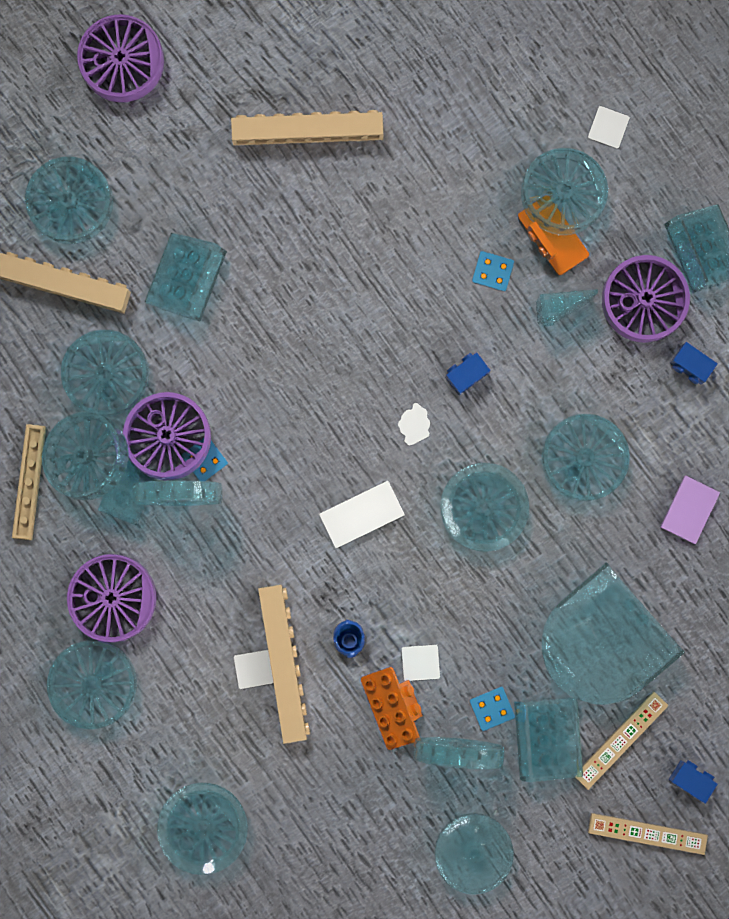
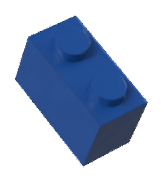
(693, 364)
(467, 373)
(693, 781)

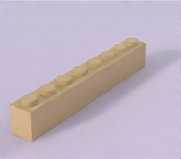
(307, 128)
(64, 282)
(282, 662)

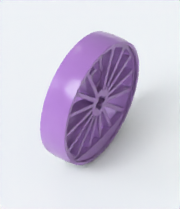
(113, 56)
(679, 288)
(186, 467)
(148, 599)

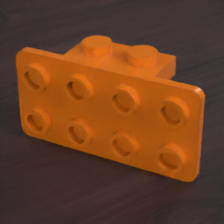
(560, 250)
(393, 707)

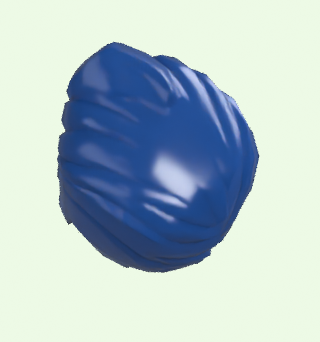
(348, 638)

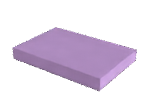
(690, 509)

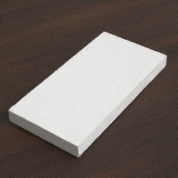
(361, 514)

